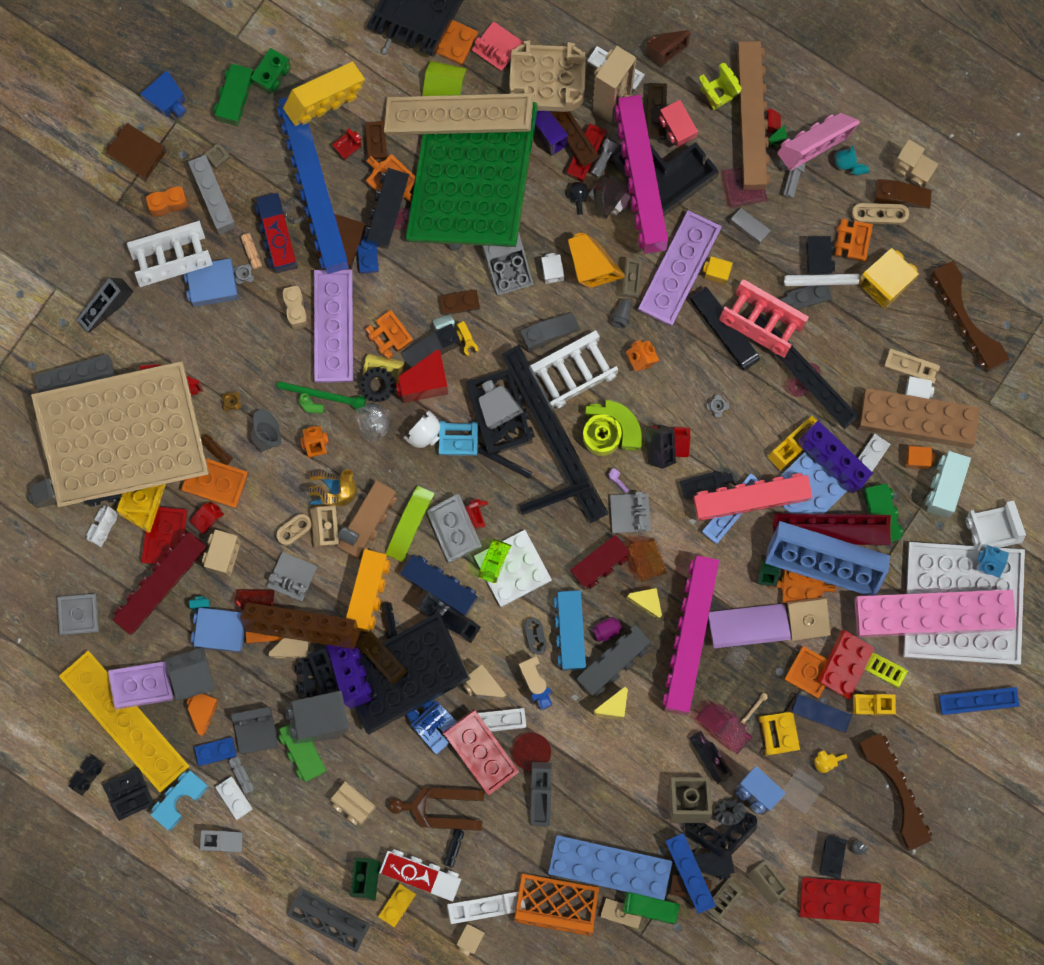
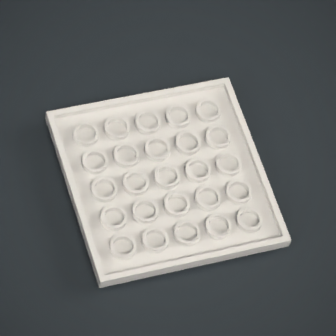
(955, 569)

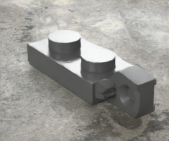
(807, 296)

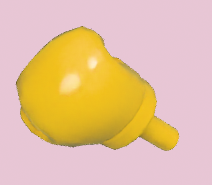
(826, 762)

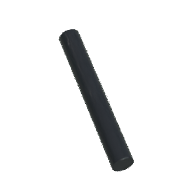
(507, 463)

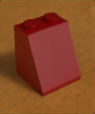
(423, 380)

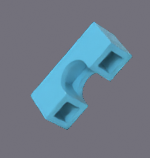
(188, 785)

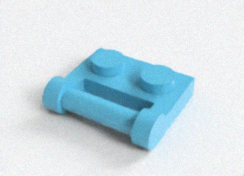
(458, 444)

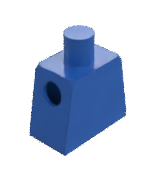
(165, 96)

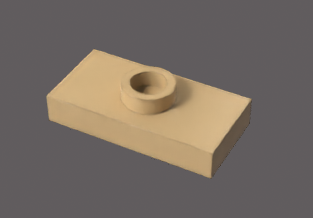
(613, 911)

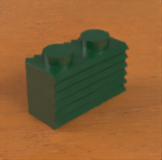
(365, 879)

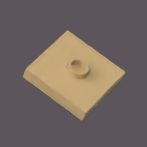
(809, 618)

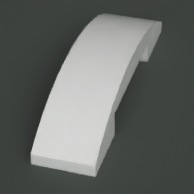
(483, 908)

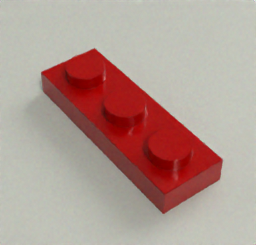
(596, 137)

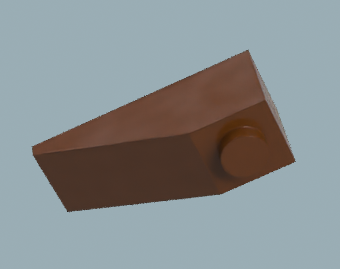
(901, 193)

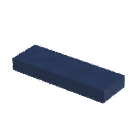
(821, 713)

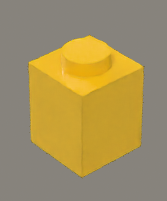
(717, 270)

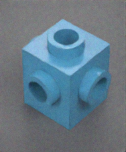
(992, 561)

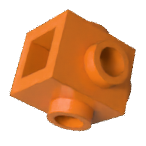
(642, 355)
(314, 441)

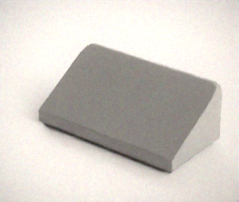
(750, 226)

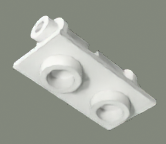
(106, 519)

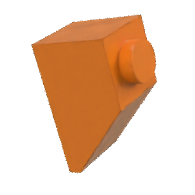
(202, 710)

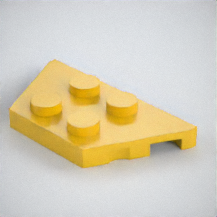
(141, 506)

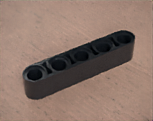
(732, 339)

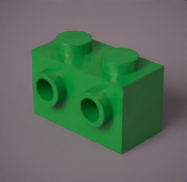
(271, 71)

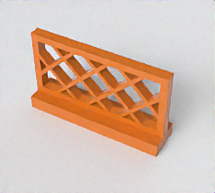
(551, 921)

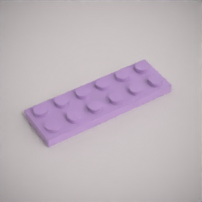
(679, 268)
(333, 326)

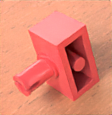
(678, 123)

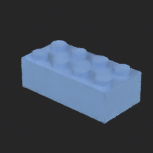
(759, 791)

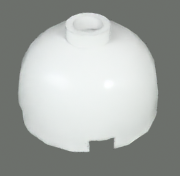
(424, 431)

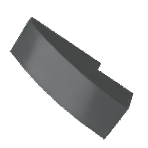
(541, 794)

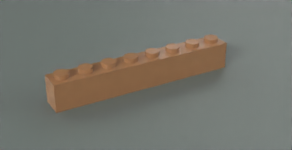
(752, 115)

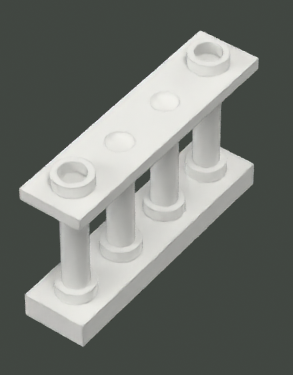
(164, 241)
(573, 350)

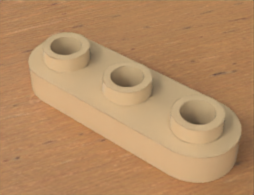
(888, 210)

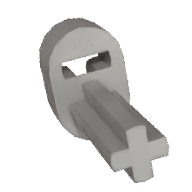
(610, 147)
(792, 180)

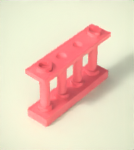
(770, 305)

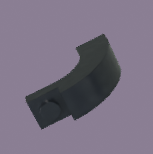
(455, 622)

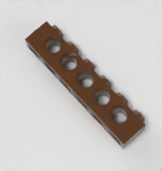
(300, 625)

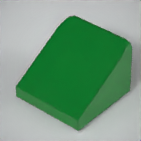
(778, 137)

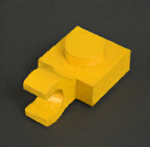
(464, 334)

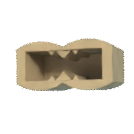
(295, 307)

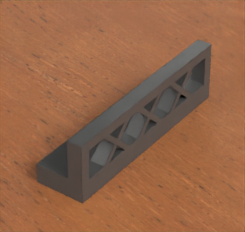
(330, 917)

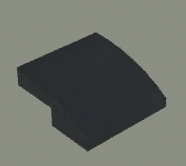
(128, 793)

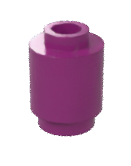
(607, 629)

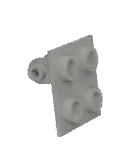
(630, 513)
(292, 576)

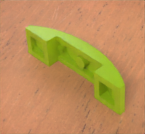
(409, 523)

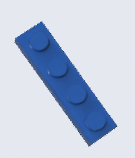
(979, 701)
(690, 873)

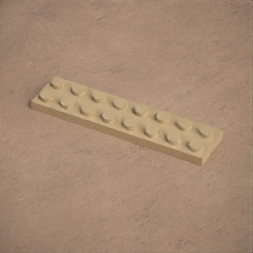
(458, 114)

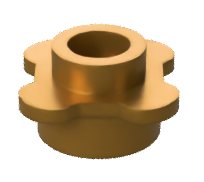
(231, 396)

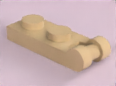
(910, 365)

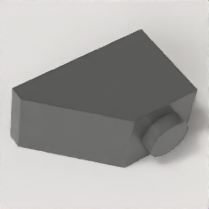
(42, 494)

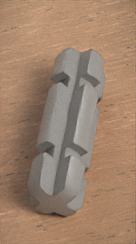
(241, 775)

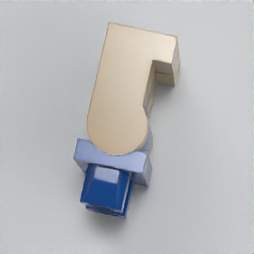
(534, 683)

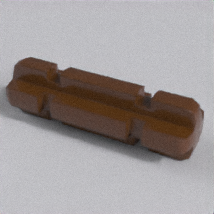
(216, 449)

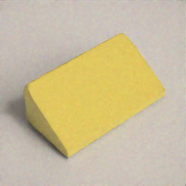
(392, 365)

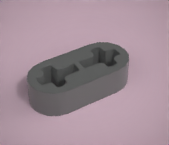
(540, 635)

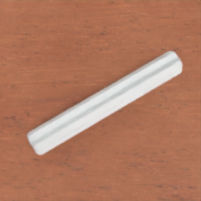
(829, 279)

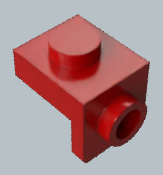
(348, 144)
(475, 513)
(206, 517)

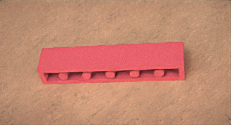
(752, 497)

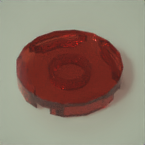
(529, 749)

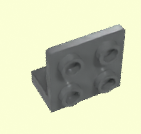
(255, 730)

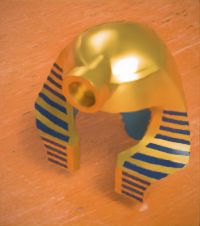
(342, 489)

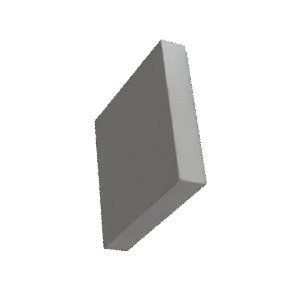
(78, 614)

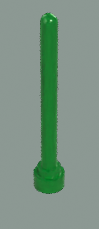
(356, 402)

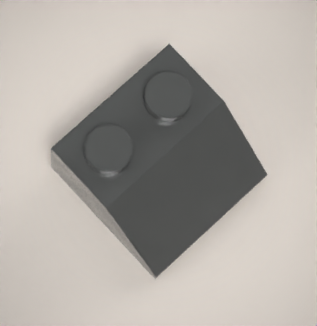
(190, 674)

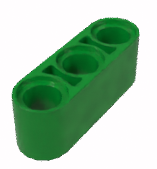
(651, 908)

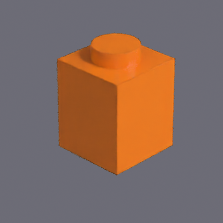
(919, 457)

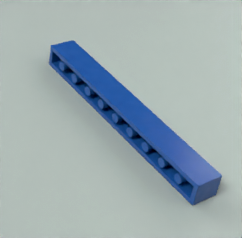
(315, 193)

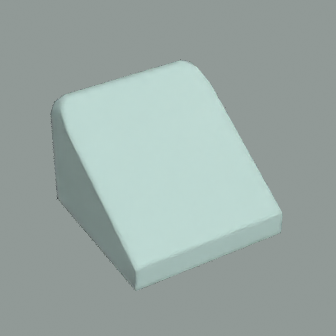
(443, 322)

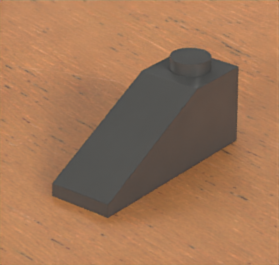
(549, 331)

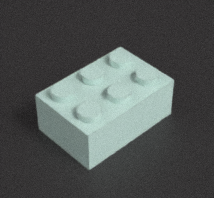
(947, 484)

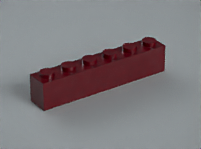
(844, 527)
(160, 583)

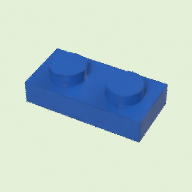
(367, 257)
(215, 751)

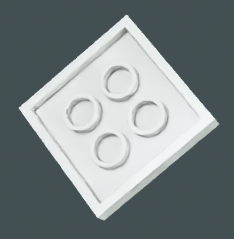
(521, 572)

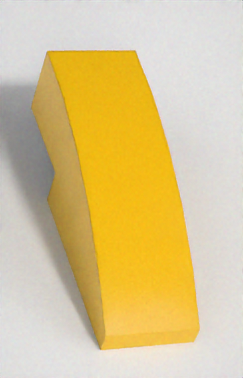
(790, 447)

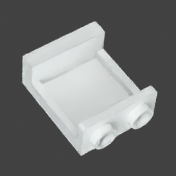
(996, 527)

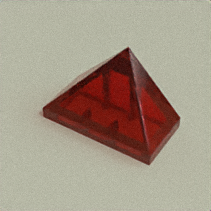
(255, 596)

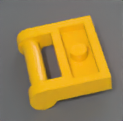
(785, 731)

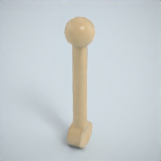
(763, 697)

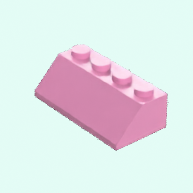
(817, 140)

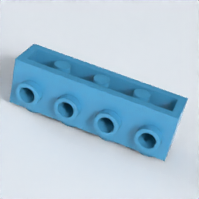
(571, 630)

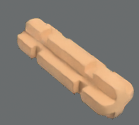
(251, 251)

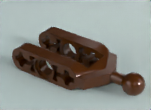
(418, 808)

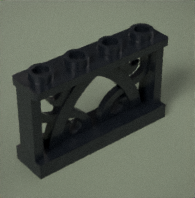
(491, 437)

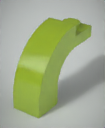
(629, 424)

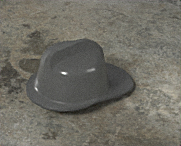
(265, 431)

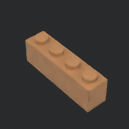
(369, 517)

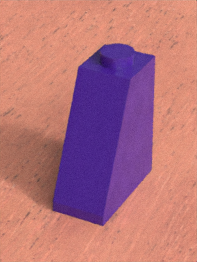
(550, 132)

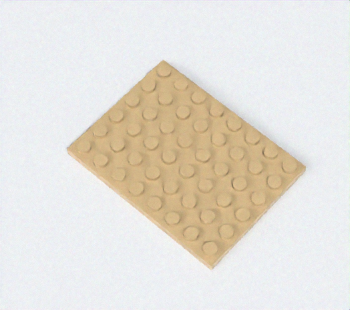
(120, 434)

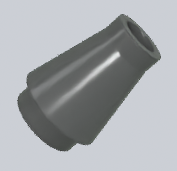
(622, 314)

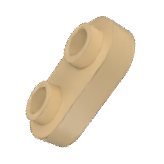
(292, 527)

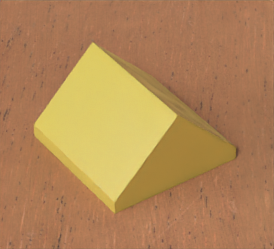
(614, 707)

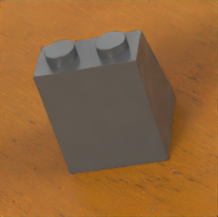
(317, 718)

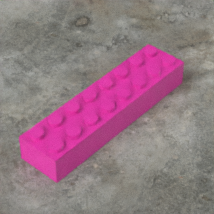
(641, 174)
(691, 636)

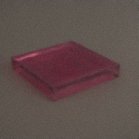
(736, 195)

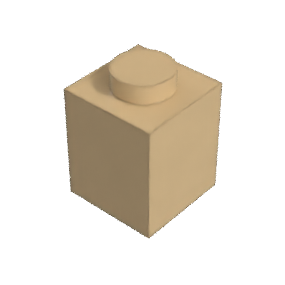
(470, 940)

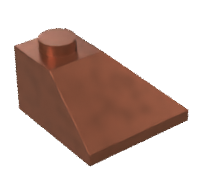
(667, 46)

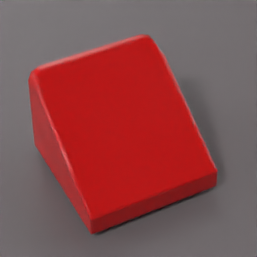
(774, 120)

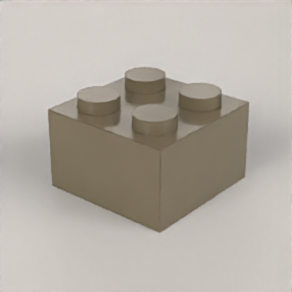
(689, 800)

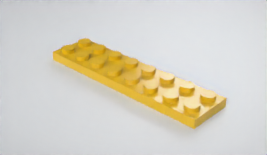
(126, 726)

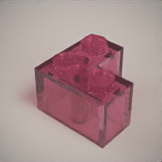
(724, 726)

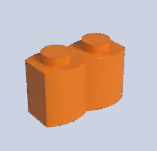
(163, 202)

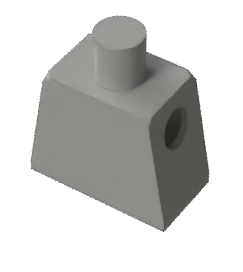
(498, 405)

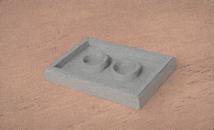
(454, 528)

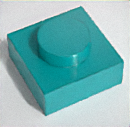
(199, 602)

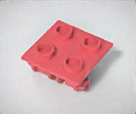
(496, 46)

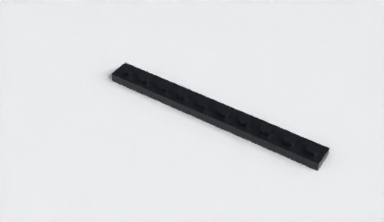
(553, 431)

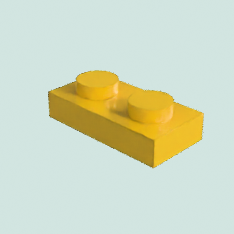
(397, 905)

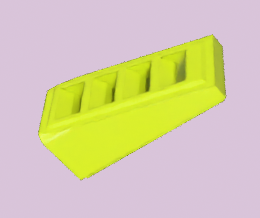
(889, 664)

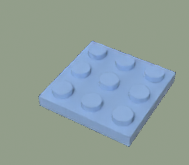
(824, 487)

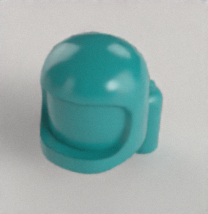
(847, 160)

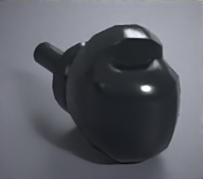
(578, 193)

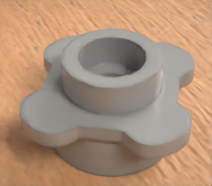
(243, 269)
(718, 401)

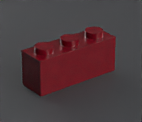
(600, 563)

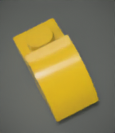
(874, 704)

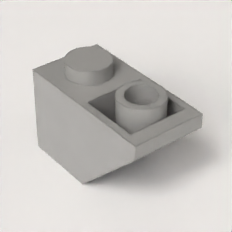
(221, 841)

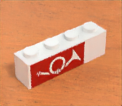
(420, 876)

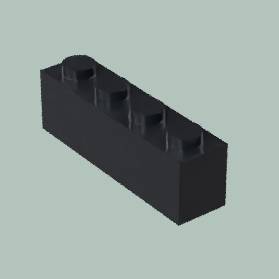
(387, 208)

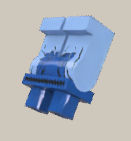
(429, 721)

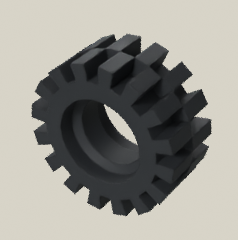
(366, 387)

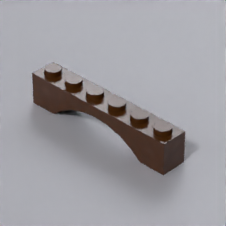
(989, 351)
(912, 829)

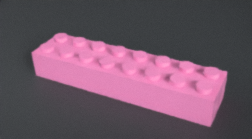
(935, 613)

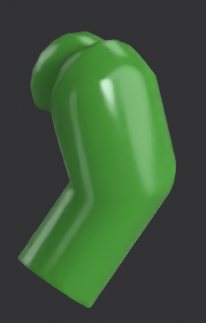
(308, 406)

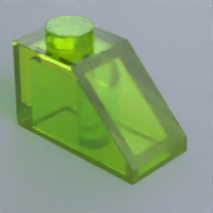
(494, 561)

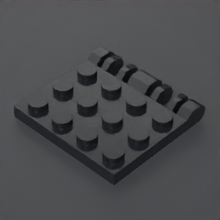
(417, 17)

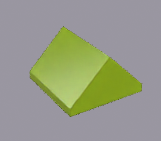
(443, 79)

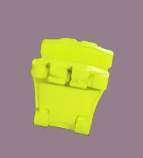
(726, 82)

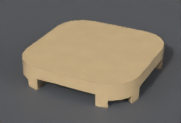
(551, 74)

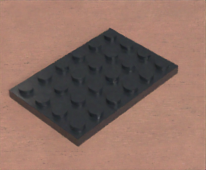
(432, 671)

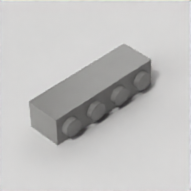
(212, 194)

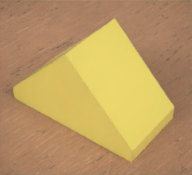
(647, 601)

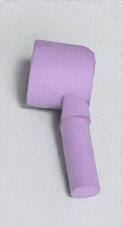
(613, 476)

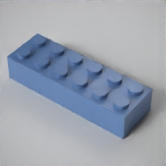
(827, 559)
(610, 867)

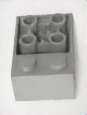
(508, 267)

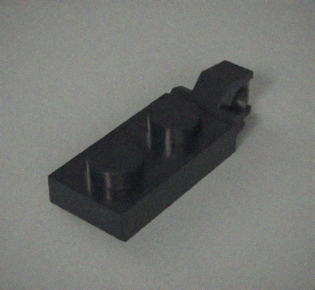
(706, 482)
(711, 757)

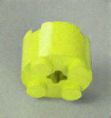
(609, 428)

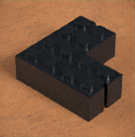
(679, 177)

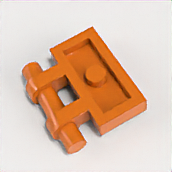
(859, 240)
(393, 330)

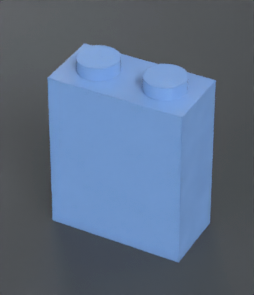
(212, 284)
(218, 630)

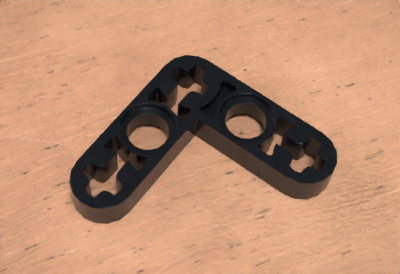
(722, 840)

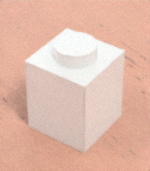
(552, 268)
(919, 387)

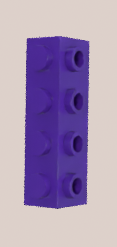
(835, 457)
(350, 675)

